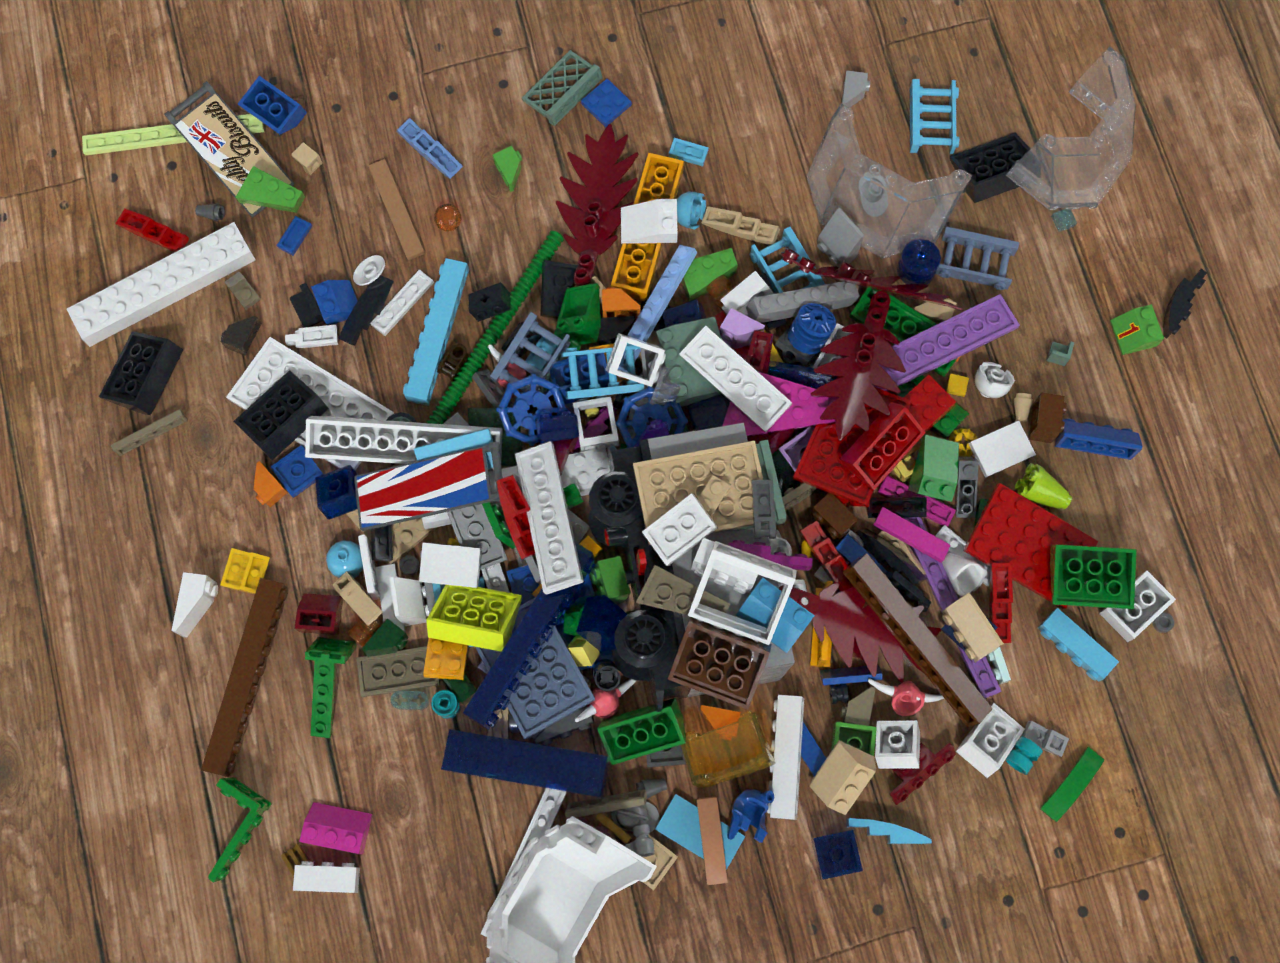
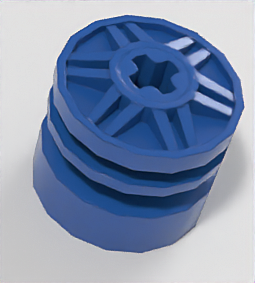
(811, 328)

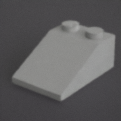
(840, 239)

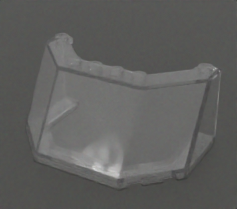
(1083, 169)
(876, 199)

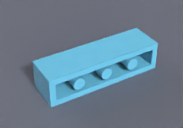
(1078, 645)

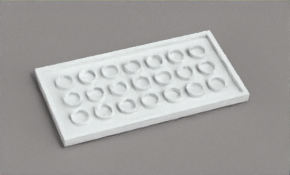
(342, 399)

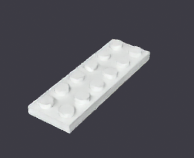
(735, 379)

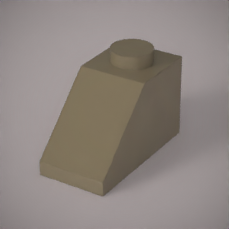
(859, 709)

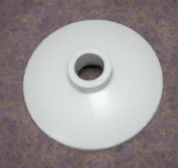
(369, 270)

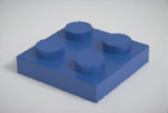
(606, 102)
(296, 471)

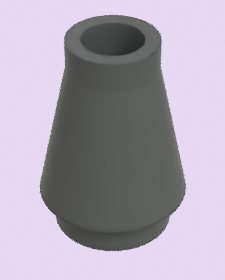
(211, 211)
(652, 786)

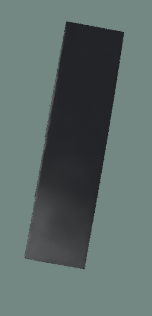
(364, 310)
(885, 551)

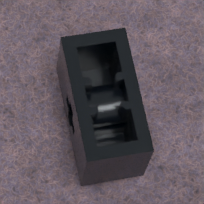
(489, 302)

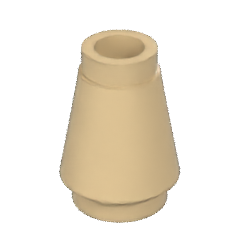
(1022, 406)

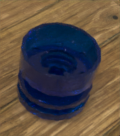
(915, 270)

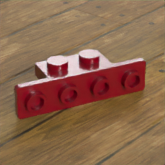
(914, 777)

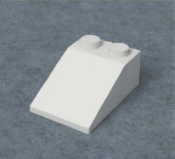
(650, 222)
(194, 600)
(409, 601)
(990, 741)

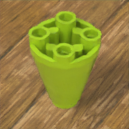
(1042, 488)

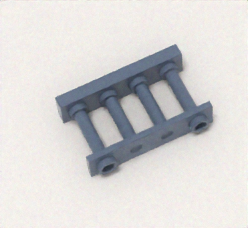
(987, 244)
(521, 340)

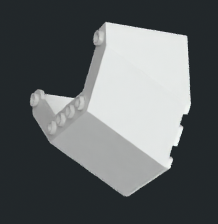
(559, 893)

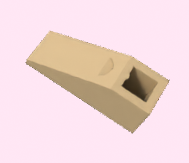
(357, 598)

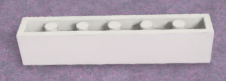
(786, 756)

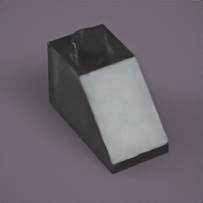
(241, 335)

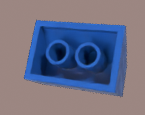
(272, 106)
(561, 374)

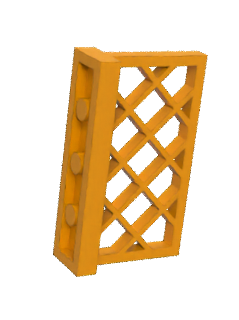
(821, 651)

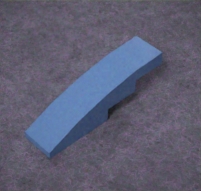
(429, 148)

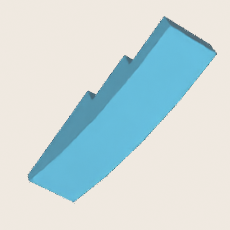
(894, 833)

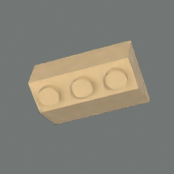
(971, 628)
(843, 776)

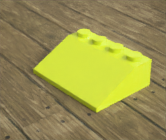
(474, 616)

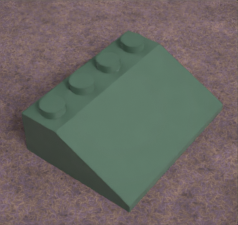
(673, 341)

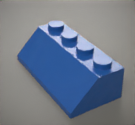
(1099, 440)

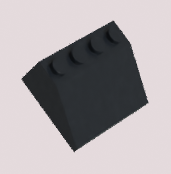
(989, 166)
(141, 372)
(280, 414)

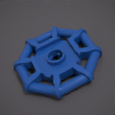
(522, 403)
(643, 412)

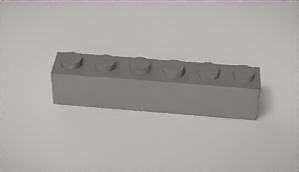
(788, 303)

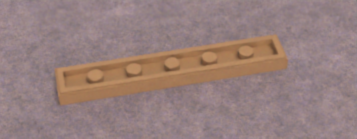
(396, 209)

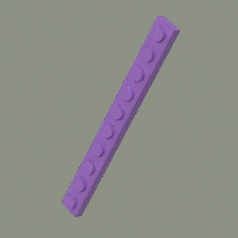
(945, 596)

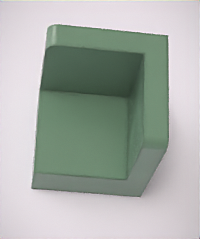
(1060, 353)

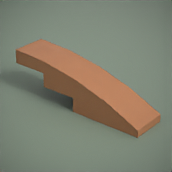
(711, 840)

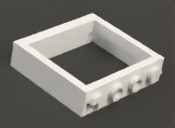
(753, 564)

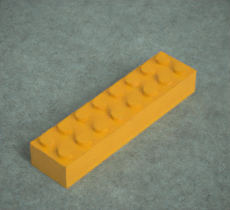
(639, 260)

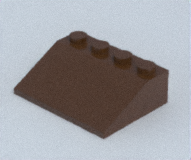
(719, 663)

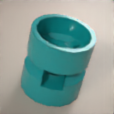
(445, 704)
(1023, 755)

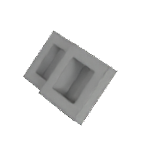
(1046, 739)

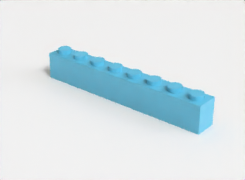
(436, 332)

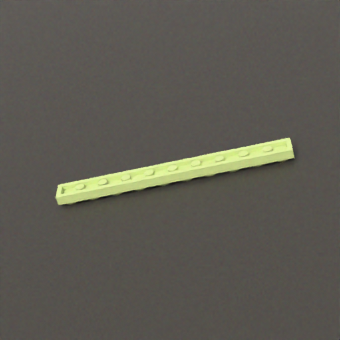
(148, 137)

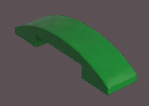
(1073, 784)

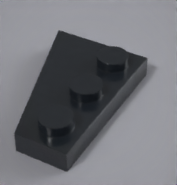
(555, 281)

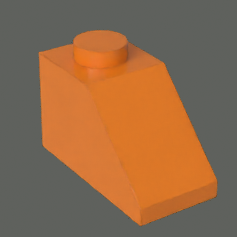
(266, 486)
(719, 717)

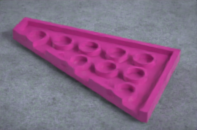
(802, 413)

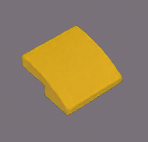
(244, 571)

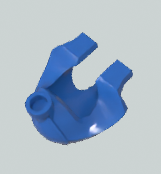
(750, 809)

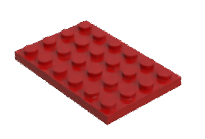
(822, 463)
(1022, 534)

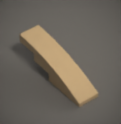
(740, 226)

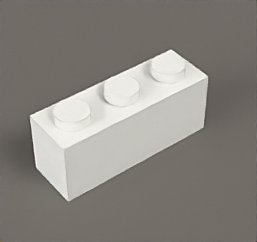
(326, 877)

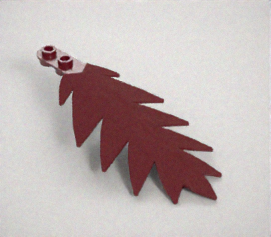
(596, 200)
(862, 277)
(860, 369)
(847, 619)

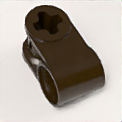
(450, 364)

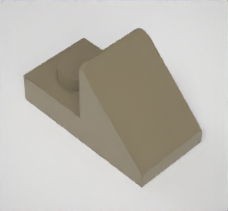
(242, 290)

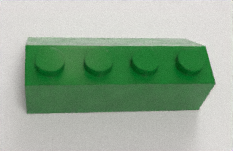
(642, 731)

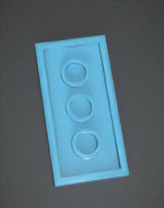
(456, 444)
(682, 826)

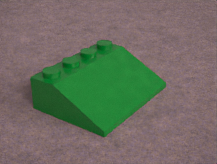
(1093, 576)

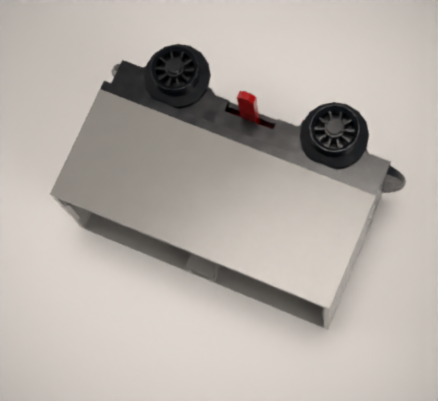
(651, 635)

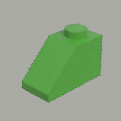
(508, 165)

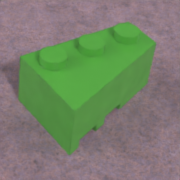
(267, 191)
(705, 270)

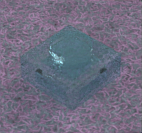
(1064, 219)

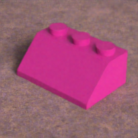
(336, 828)

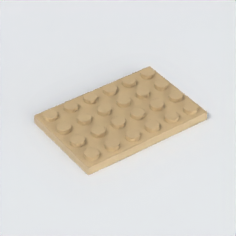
(671, 479)

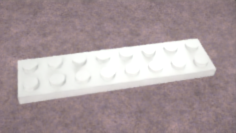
(549, 518)

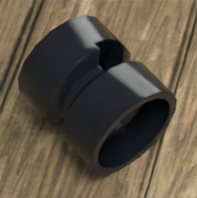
(606, 675)

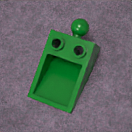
(580, 315)

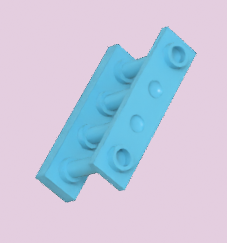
(917, 124)
(789, 240)
(594, 388)

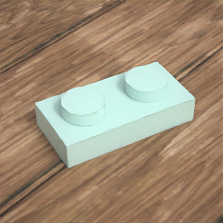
(1000, 669)

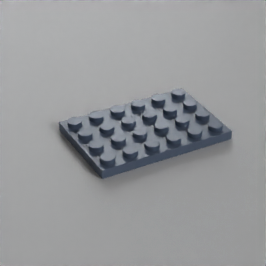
(550, 688)

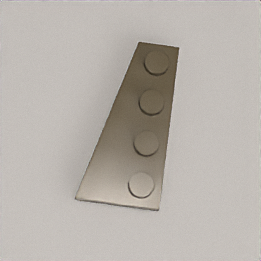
(675, 594)

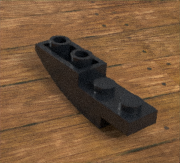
(1180, 303)

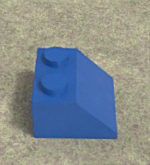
(335, 300)

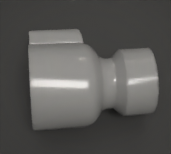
(643, 844)

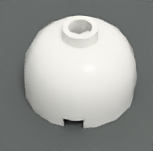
(993, 381)

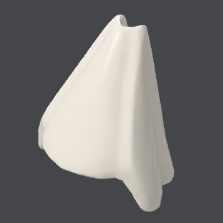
(963, 573)

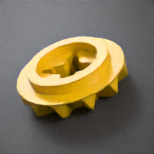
(968, 435)

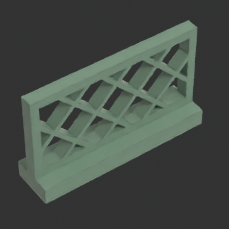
(572, 94)
(769, 473)

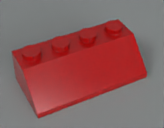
(883, 445)

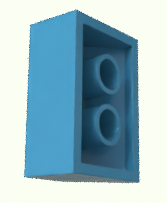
(759, 610)

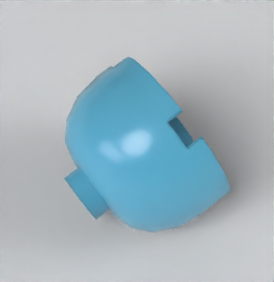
(690, 208)
(344, 557)

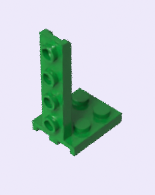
(498, 522)
(326, 654)
(245, 798)

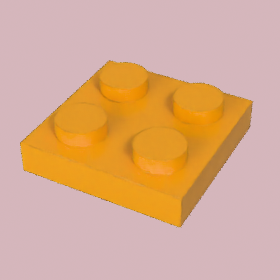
(445, 659)

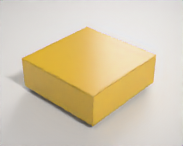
(957, 385)

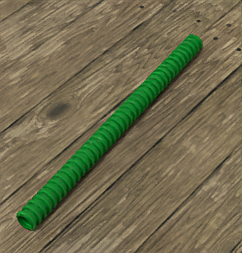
(495, 329)

